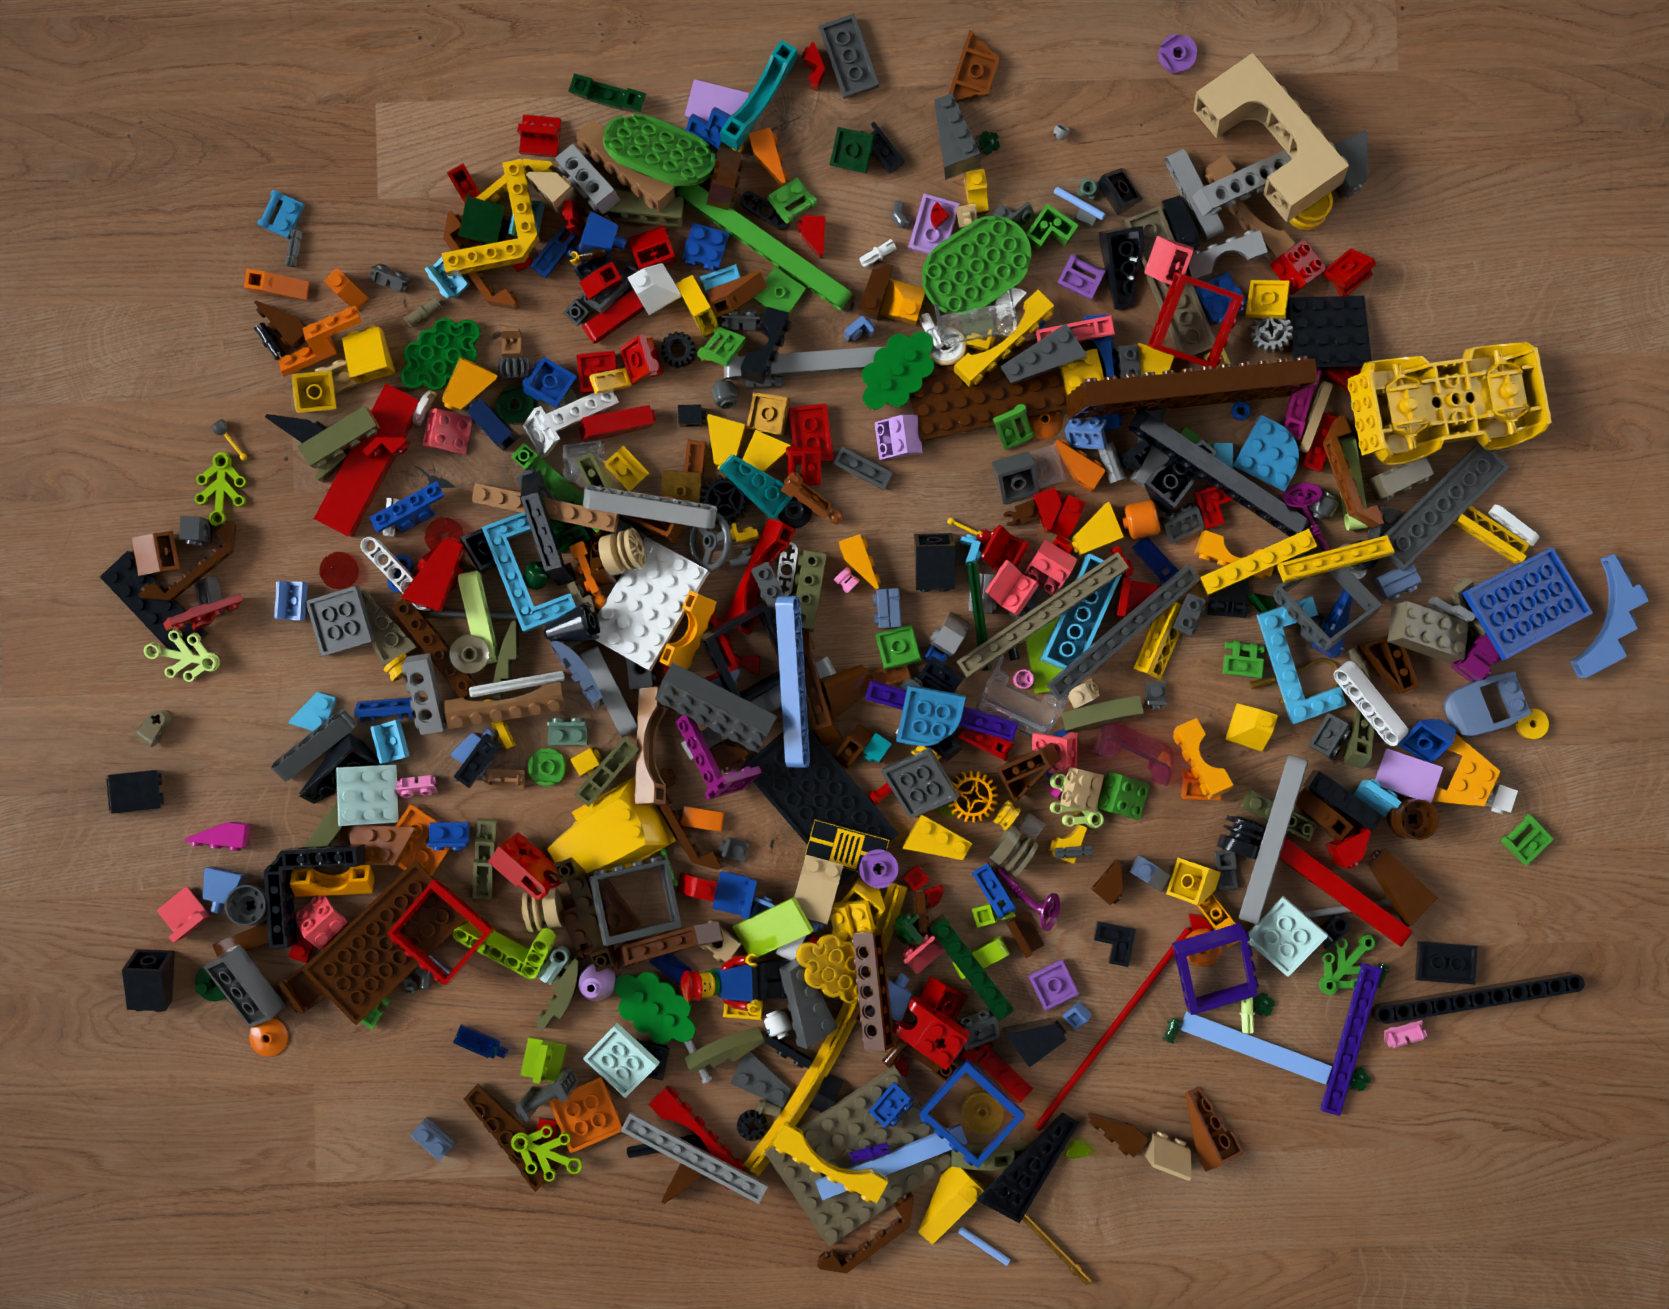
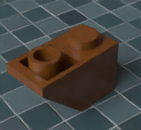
(727, 754)

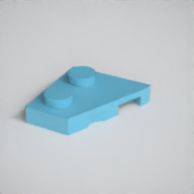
(314, 712)

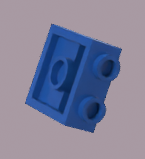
(705, 247)
(1216, 304)
(548, 382)

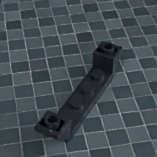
(542, 529)

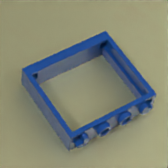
(993, 1090)

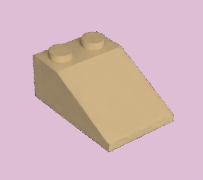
(818, 888)
(1169, 1155)

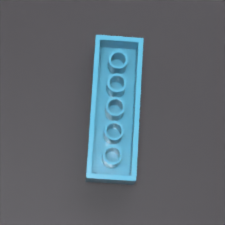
(1078, 626)

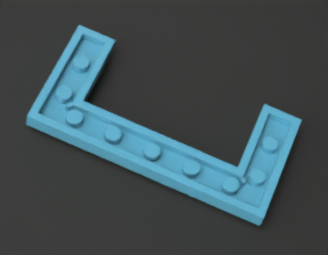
(528, 615)
(1296, 704)

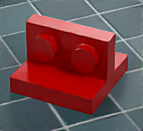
(539, 135)
(1349, 271)
(641, 358)

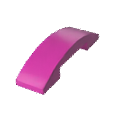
(1297, 410)

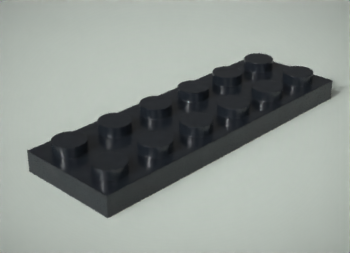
(126, 584)

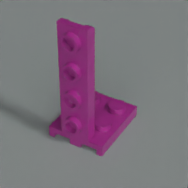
(717, 784)

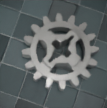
(1281, 333)

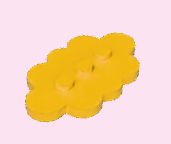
(830, 967)

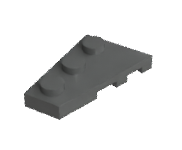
(759, 1080)

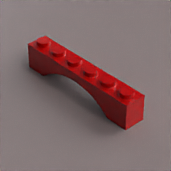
(772, 542)
(671, 1107)

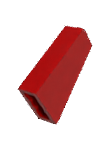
(615, 423)
(436, 576)

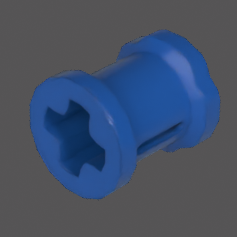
(935, 653)

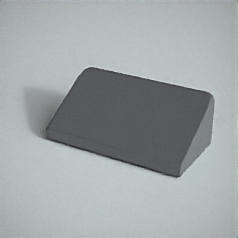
(208, 591)

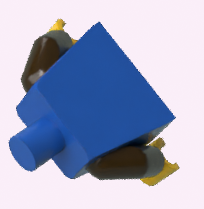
(597, 238)

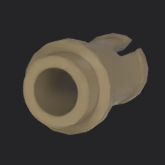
(768, 1108)

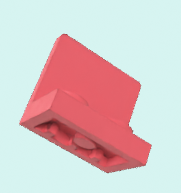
(447, 431)
(1011, 588)
(1065, 747)
(183, 914)
(923, 954)

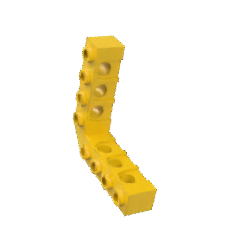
(504, 252)

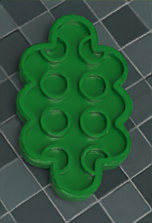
(437, 352)
(897, 370)
(654, 1007)

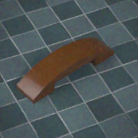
(247, 939)

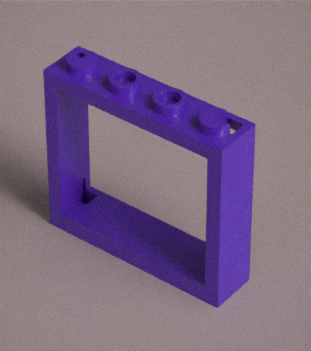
(1209, 941)

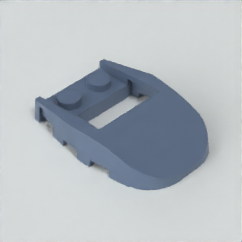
(580, 673)
(1469, 713)

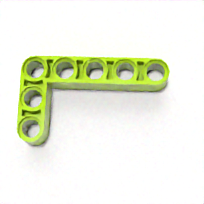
(508, 952)

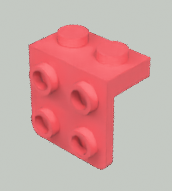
(319, 921)

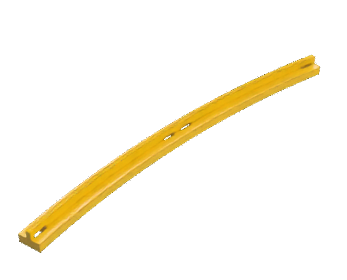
(827, 1054)

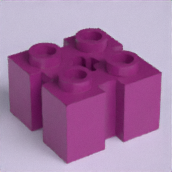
(1478, 659)

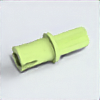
(1247, 1015)

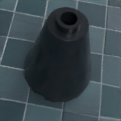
(574, 625)

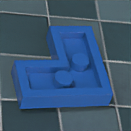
(709, 129)

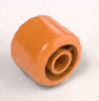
(1142, 519)

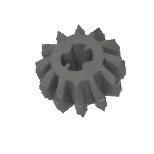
(513, 367)

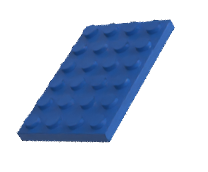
(1527, 603)

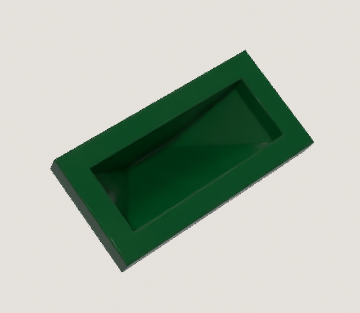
(1262, 602)

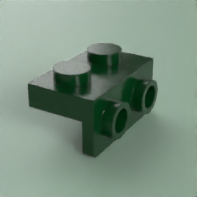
(905, 929)

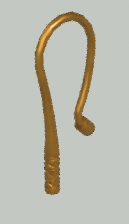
(1271, 680)

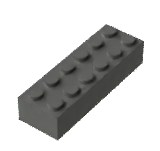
(715, 707)

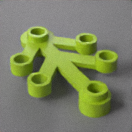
(221, 486)
(543, 1152)

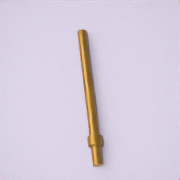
(1074, 1267)

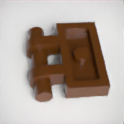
(920, 904)

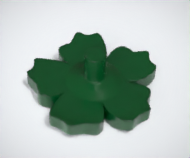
(988, 142)
(1263, 1004)
(1359, 1079)

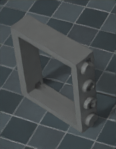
(1351, 585)
(674, 922)

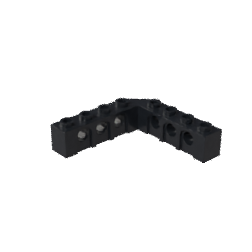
(279, 894)

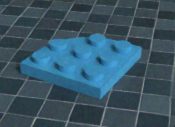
(1269, 453)
(929, 716)

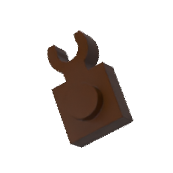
(1024, 513)

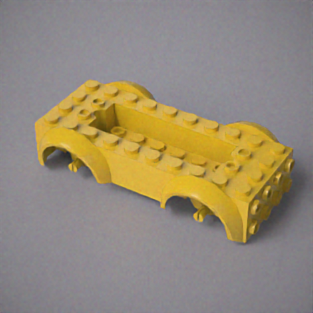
(1402, 425)

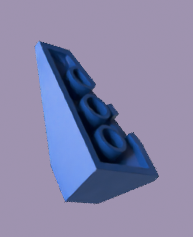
(1336, 621)

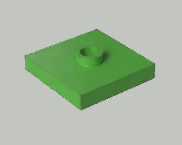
(781, 292)
(898, 647)

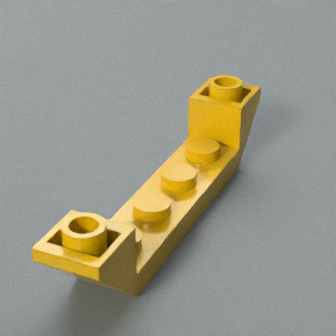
(500, 186)

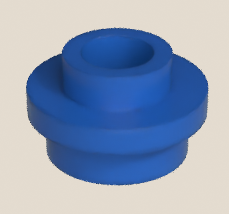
(1246, 410)

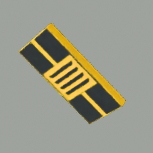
(843, 845)

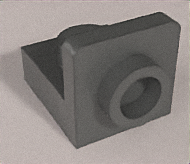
(1155, 694)
(734, 849)

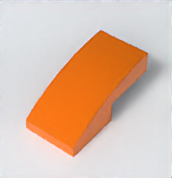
(702, 818)

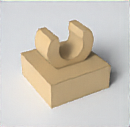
(966, 214)

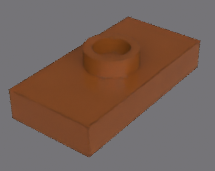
(695, 456)
(891, 676)

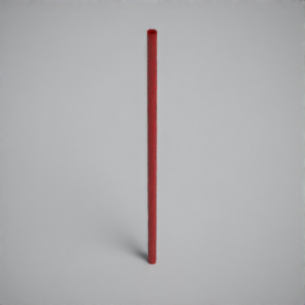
(1109, 1033)

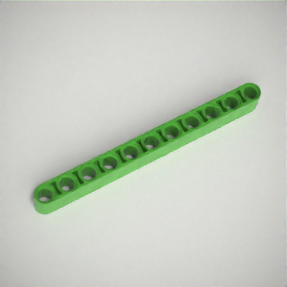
(767, 247)

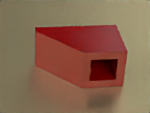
(600, 280)

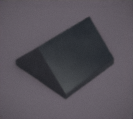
(1119, 190)
(478, 550)

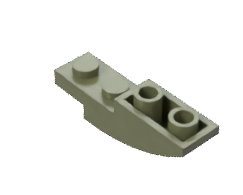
(1262, 808)
(565, 988)
(997, 1160)

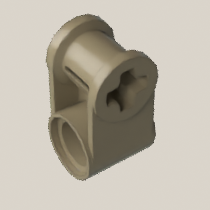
(152, 730)

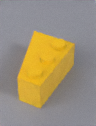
(935, 839)

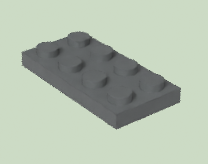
(848, 56)

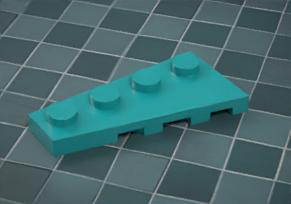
(756, 485)

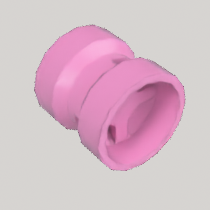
(843, 577)
(1025, 681)

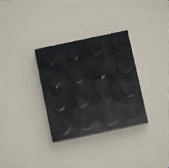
(1330, 331)

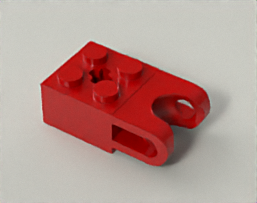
(525, 866)
(928, 1031)

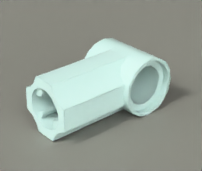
(553, 965)

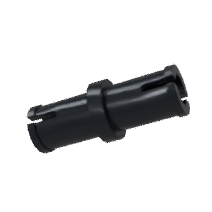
(269, 341)

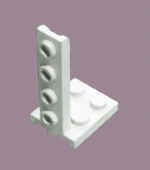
(543, 427)

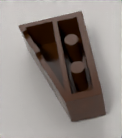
(724, 178)
(1391, 664)
(1027, 770)

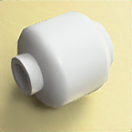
(778, 1024)

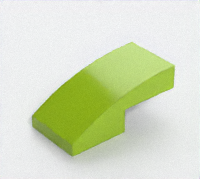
(986, 915)

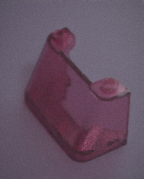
(1117, 735)

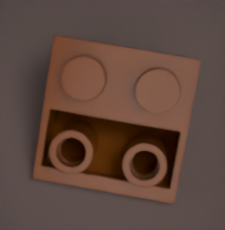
(155, 553)

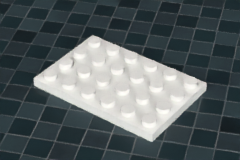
(648, 604)

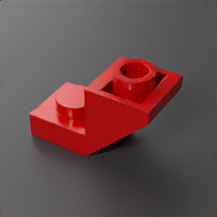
(813, 60)
(395, 445)

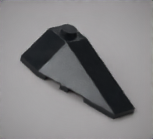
(1121, 258)
(1172, 481)
(346, 753)

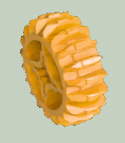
(969, 806)

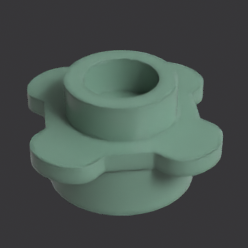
(1093, 185)

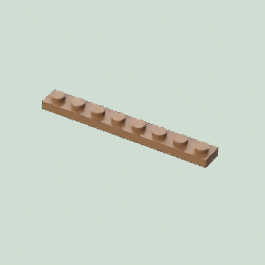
(556, 509)

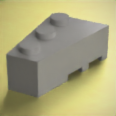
(950, 634)

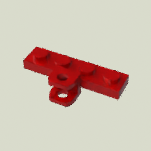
(203, 614)

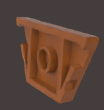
(974, 70)
(382, 843)

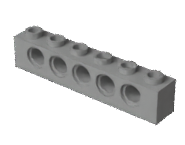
(1238, 185)

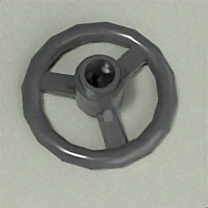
(713, 542)

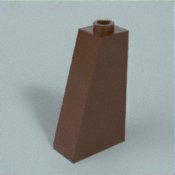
(1403, 889)

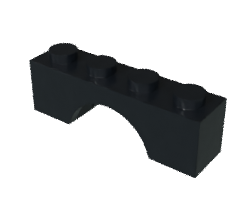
(758, 364)
(1342, 799)

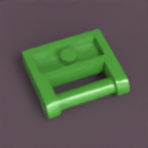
(787, 196)
(725, 350)
(1008, 430)
(1531, 844)

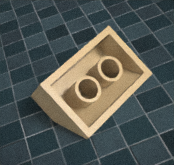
(552, 189)

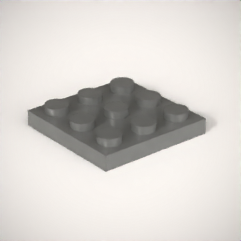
(340, 620)
(920, 783)

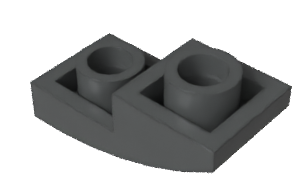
(579, 310)

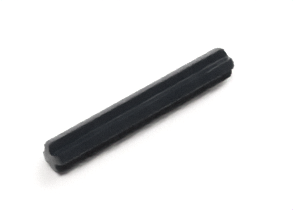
(643, 1149)

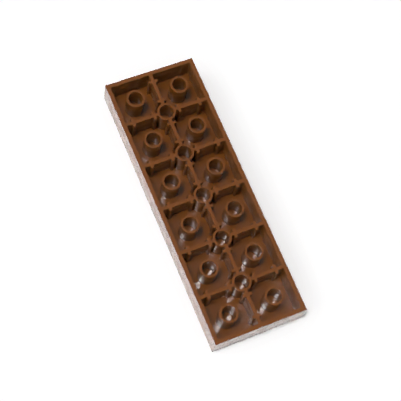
(1191, 387)

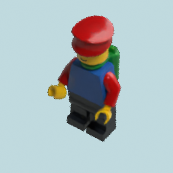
(737, 982)

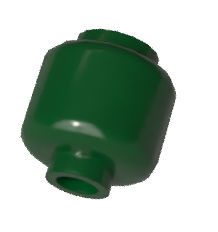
(535, 575)

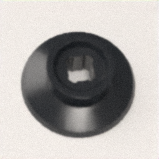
(796, 520)

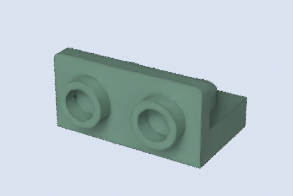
(567, 732)

